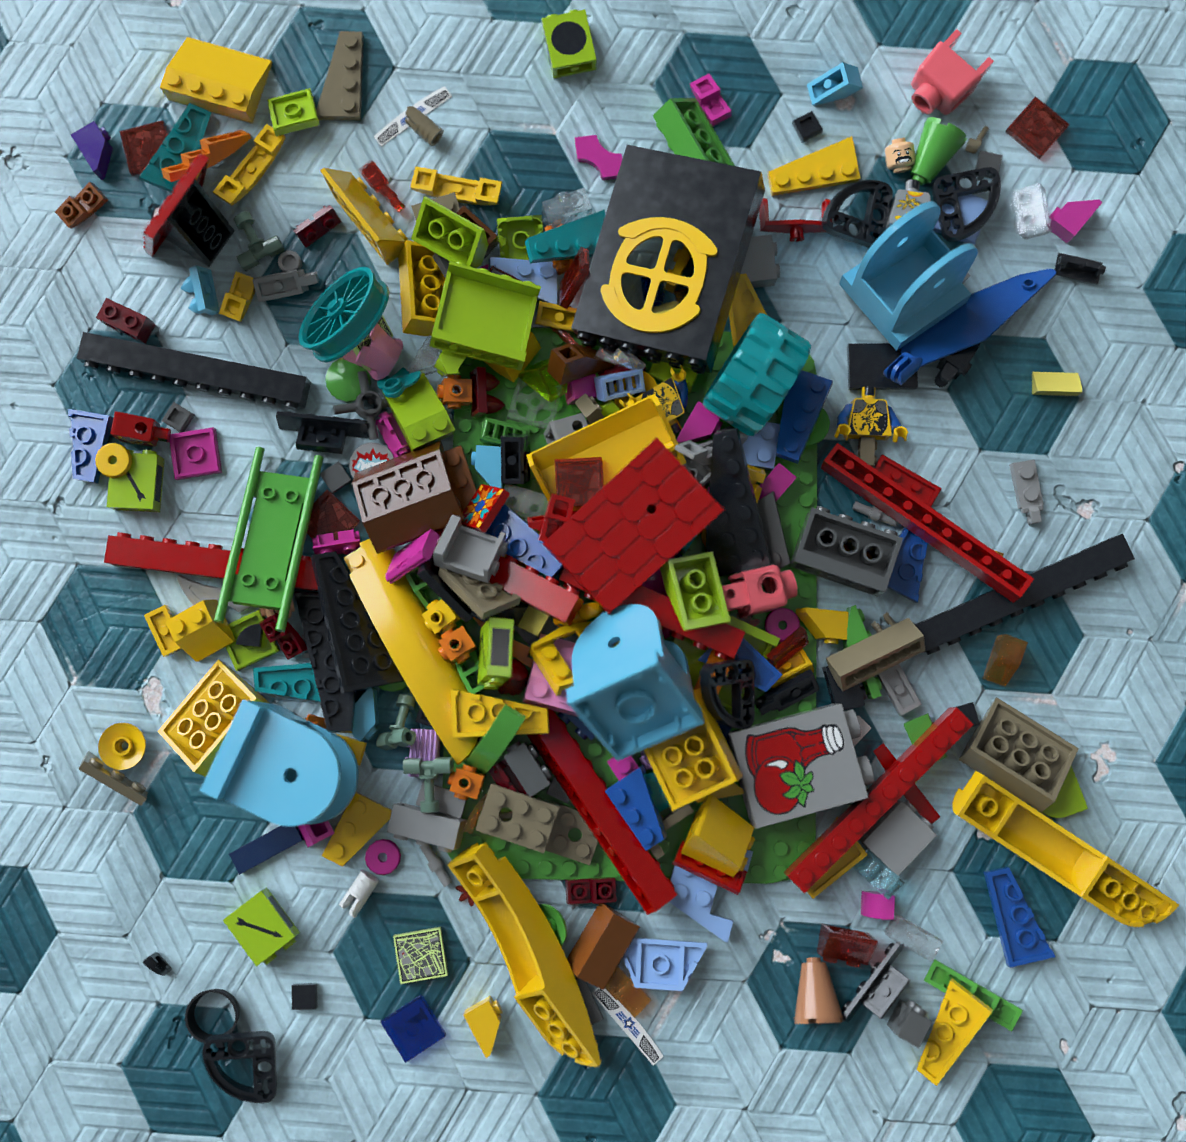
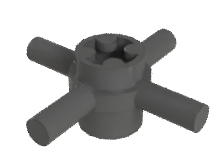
(357, 406)

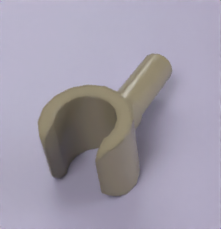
(973, 144)

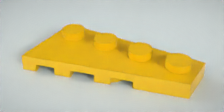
(820, 169)
(475, 714)

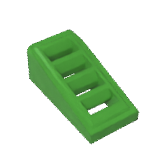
(497, 424)

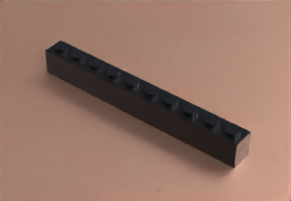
(193, 370)
(1047, 582)

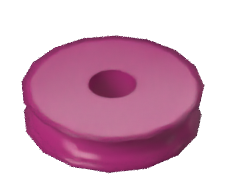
(782, 614)
(382, 867)

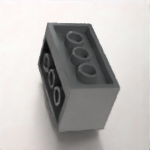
(844, 567)

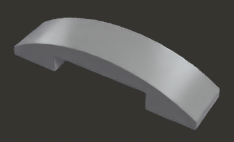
(703, 452)

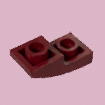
(289, 641)
(590, 890)

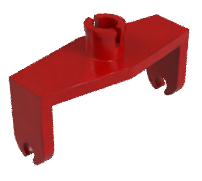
(795, 228)

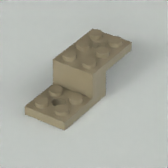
(536, 824)

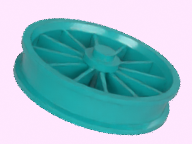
(344, 314)

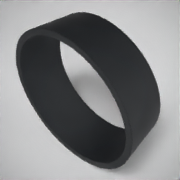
(190, 1020)

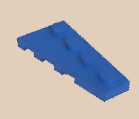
(800, 414)

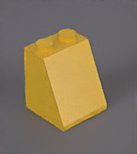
(719, 837)

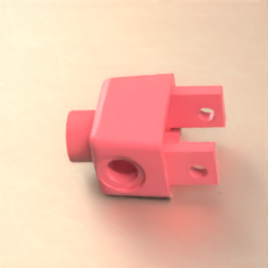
(945, 78)
(749, 598)

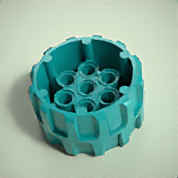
(757, 375)

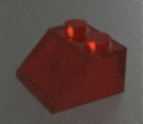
(845, 945)

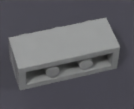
(426, 828)

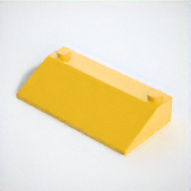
(613, 438)

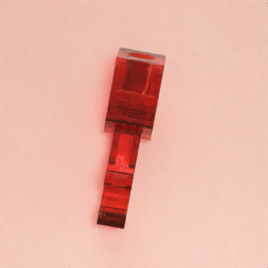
(379, 182)

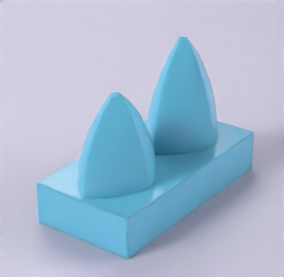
(202, 285)

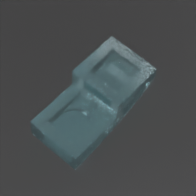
(878, 875)

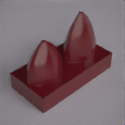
(481, 401)

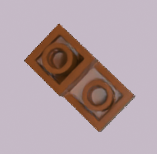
(85, 204)

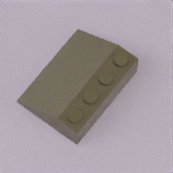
(1019, 755)

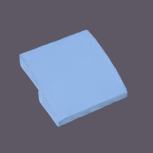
(971, 207)

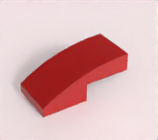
(557, 513)

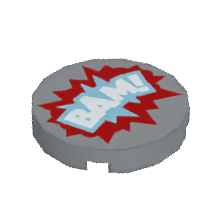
(368, 456)

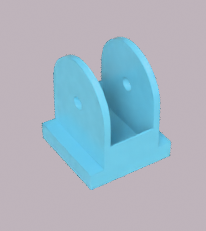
(910, 277)
(635, 690)
(282, 767)

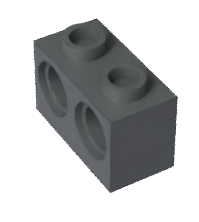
(909, 1022)

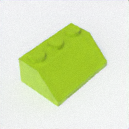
(449, 234)

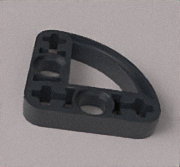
(951, 197)
(865, 226)
(742, 709)
(258, 1055)

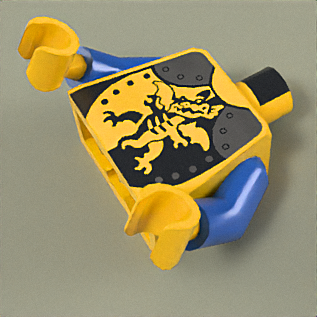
(671, 395)
(869, 419)

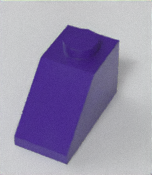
(95, 147)

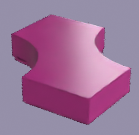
(591, 152)

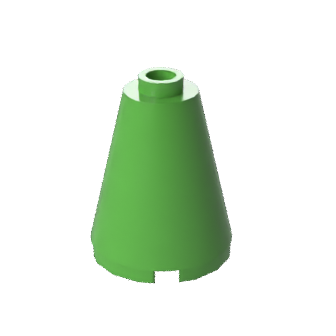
(935, 149)

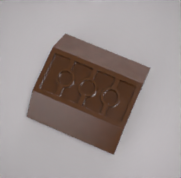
(406, 497)

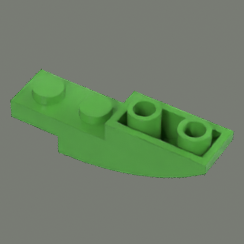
(855, 633)

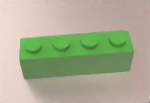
(690, 131)

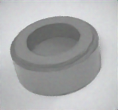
(289, 261)

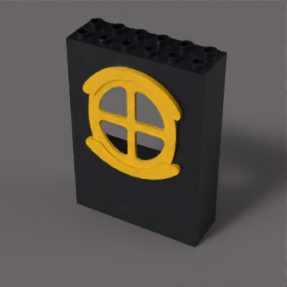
(681, 200)

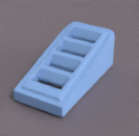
(601, 389)

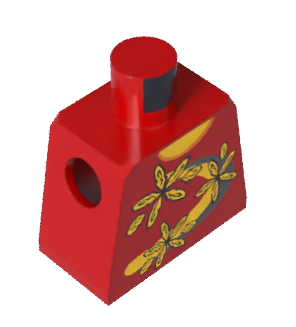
(131, 429)

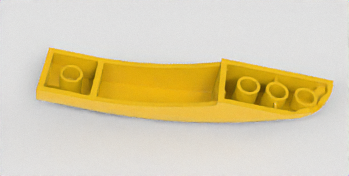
(412, 646)
(1060, 853)
(531, 952)

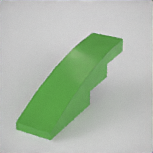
(1003, 1011)

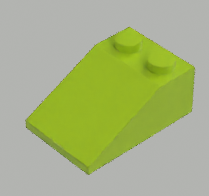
(421, 415)
(695, 591)

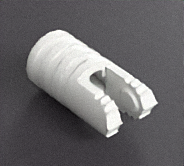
(361, 890)

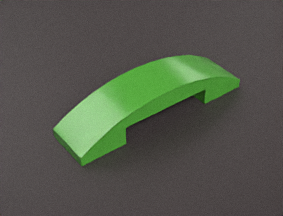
(495, 739)

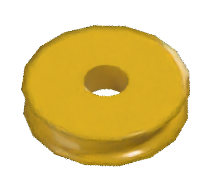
(123, 463)

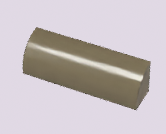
(876, 654)

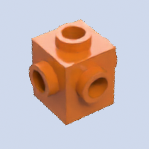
(462, 388)
(453, 637)
(474, 778)

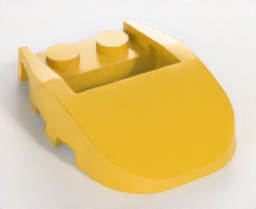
(550, 660)

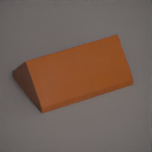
(602, 946)

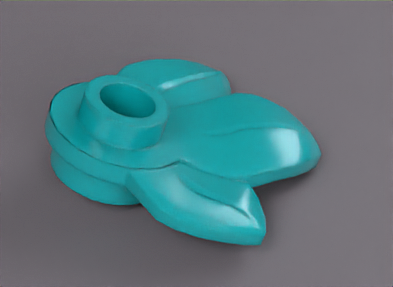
(395, 385)

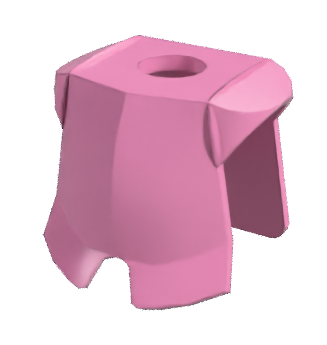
(379, 355)

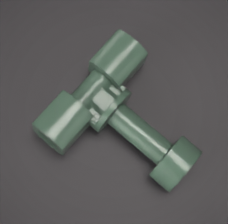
(257, 247)
(399, 734)
(428, 771)

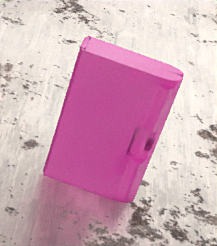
(412, 556)

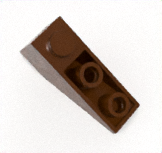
(575, 362)

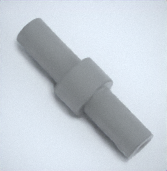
(873, 513)
(436, 865)

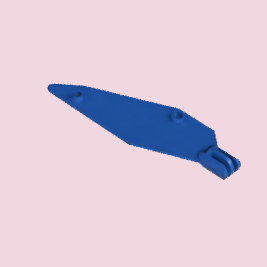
(968, 324)

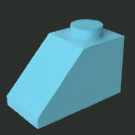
(835, 84)
(488, 464)
(366, 716)

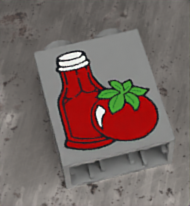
(800, 764)

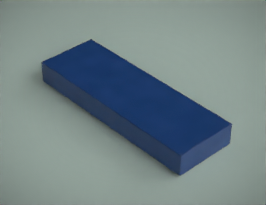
(265, 847)

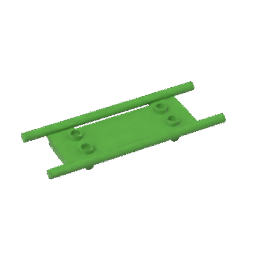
(272, 542)

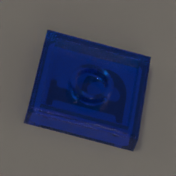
(413, 1028)

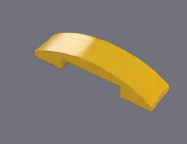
(251, 168)
(466, 190)

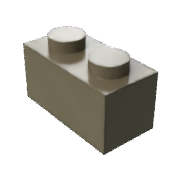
(589, 409)
(867, 449)

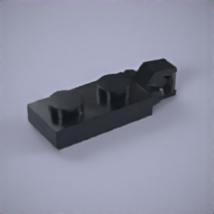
(788, 693)

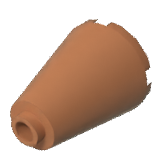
(816, 995)

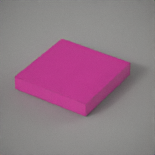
(195, 453)

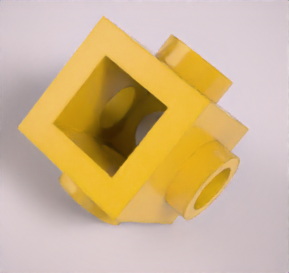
(440, 617)

